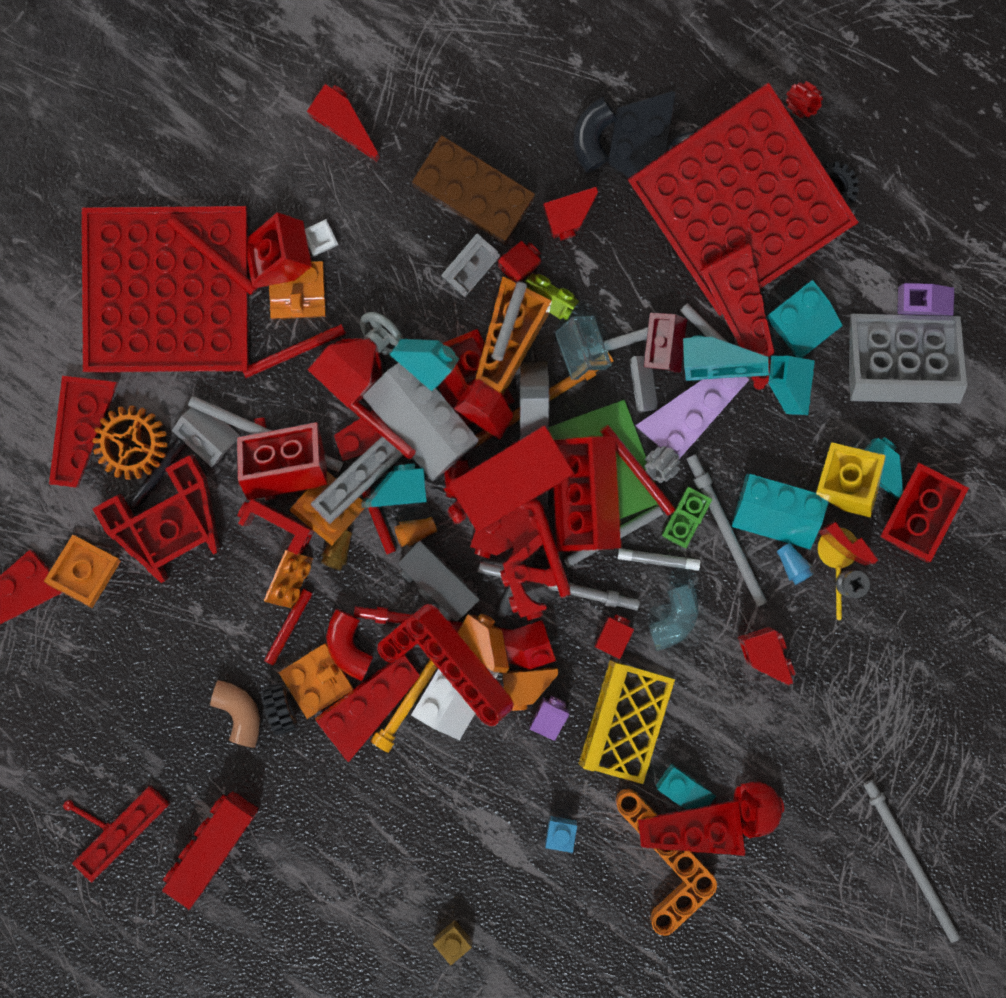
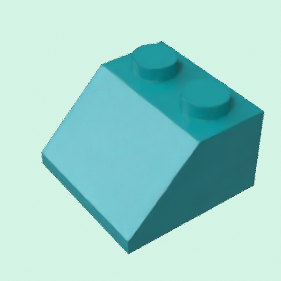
(805, 319)
(398, 487)

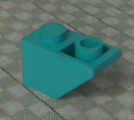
(792, 383)

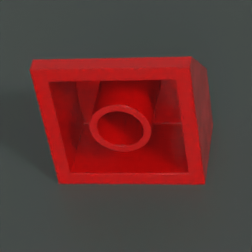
(278, 251)

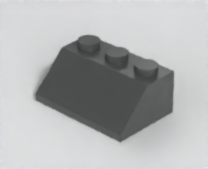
(438, 581)

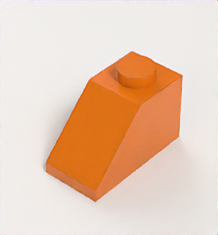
(485, 641)
(527, 685)

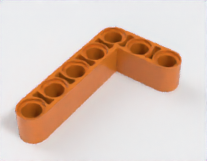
(671, 857)

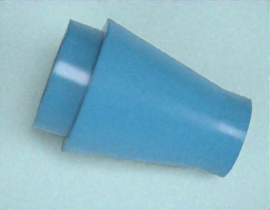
(795, 564)

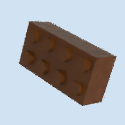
(473, 190)

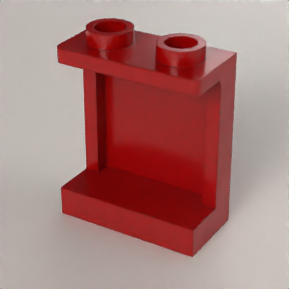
(301, 531)

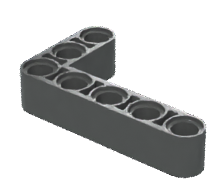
(534, 403)

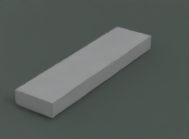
(356, 480)

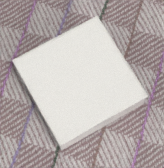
(320, 238)

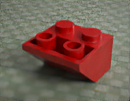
(764, 652)

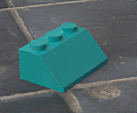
(779, 511)

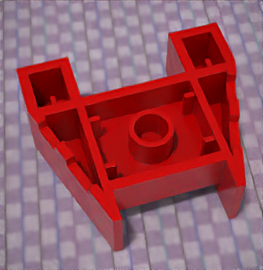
(168, 527)

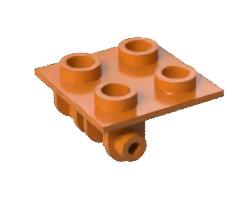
(288, 579)

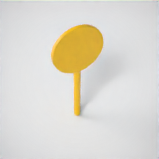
(834, 559)

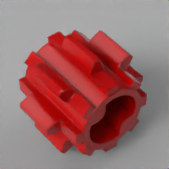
(804, 99)

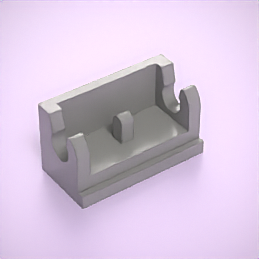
(470, 265)

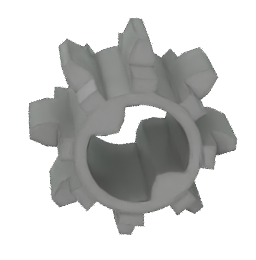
(662, 464)

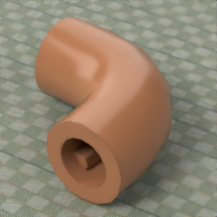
(243, 712)

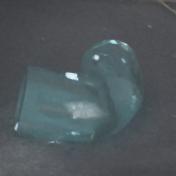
(681, 619)

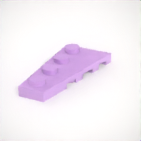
(689, 414)

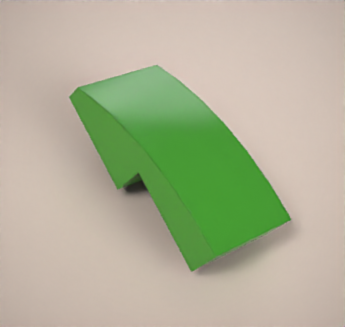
(686, 517)

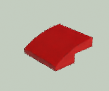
(854, 550)

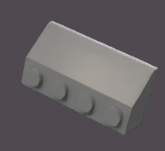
(421, 420)

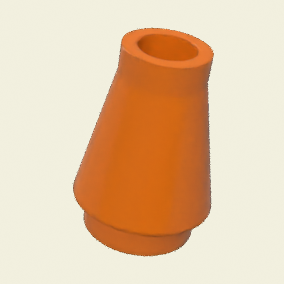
(413, 531)

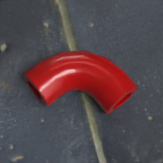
(342, 646)

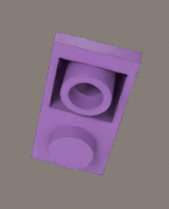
(925, 299)
(550, 717)

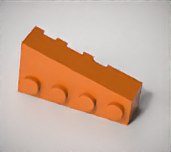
(528, 323)

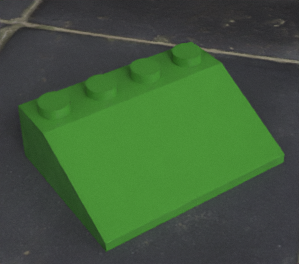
(631, 493)

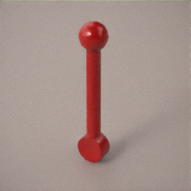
(69, 805)

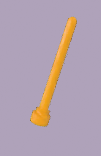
(385, 737)

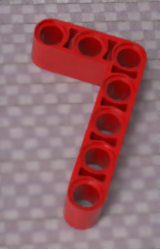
(453, 659)

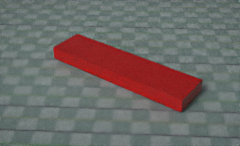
(121, 833)

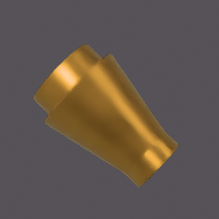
(336, 554)

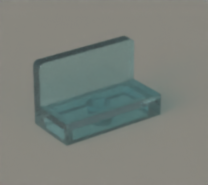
(582, 346)

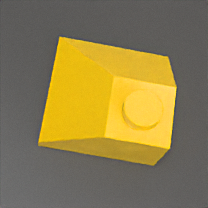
(851, 479)

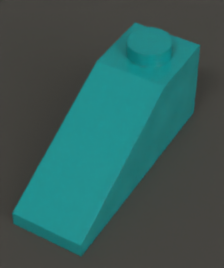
(718, 359)

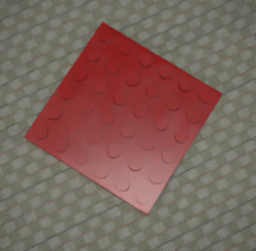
(742, 184)
(157, 298)

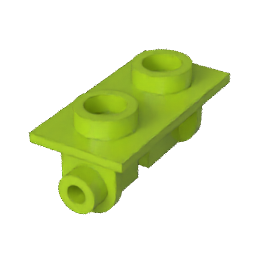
(561, 298)

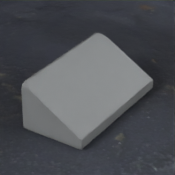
(643, 385)

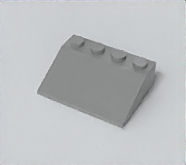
(906, 358)

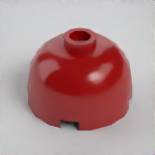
(759, 808)

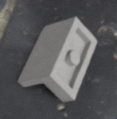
(205, 435)

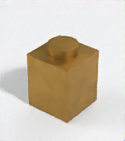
(452, 942)

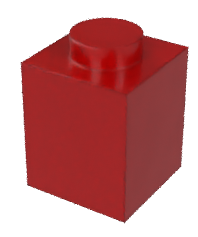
(614, 636)

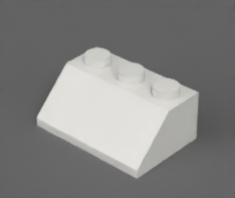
(444, 707)

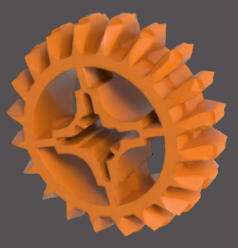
(125, 454)

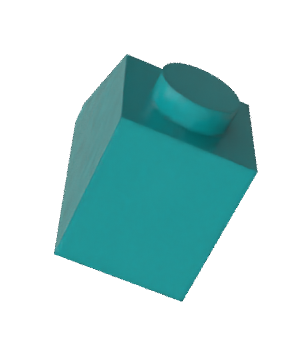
(425, 360)
(891, 475)
(684, 789)

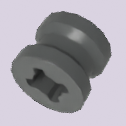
(846, 585)

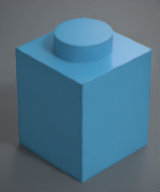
(561, 834)

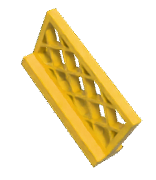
(603, 717)

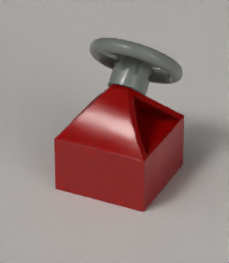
(354, 364)

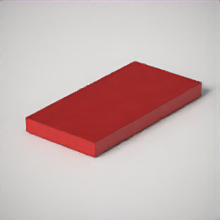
(511, 479)

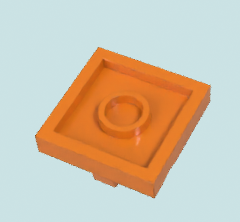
(300, 297)
(316, 522)
(82, 571)
(315, 681)

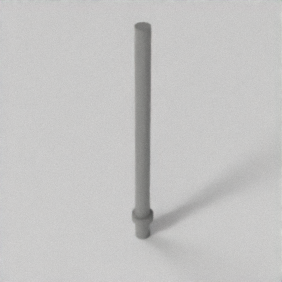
(877, 799)

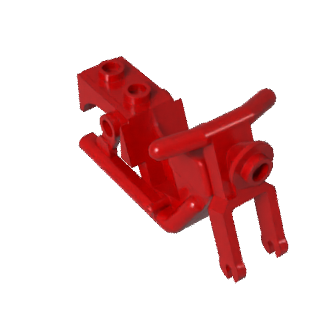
(527, 531)

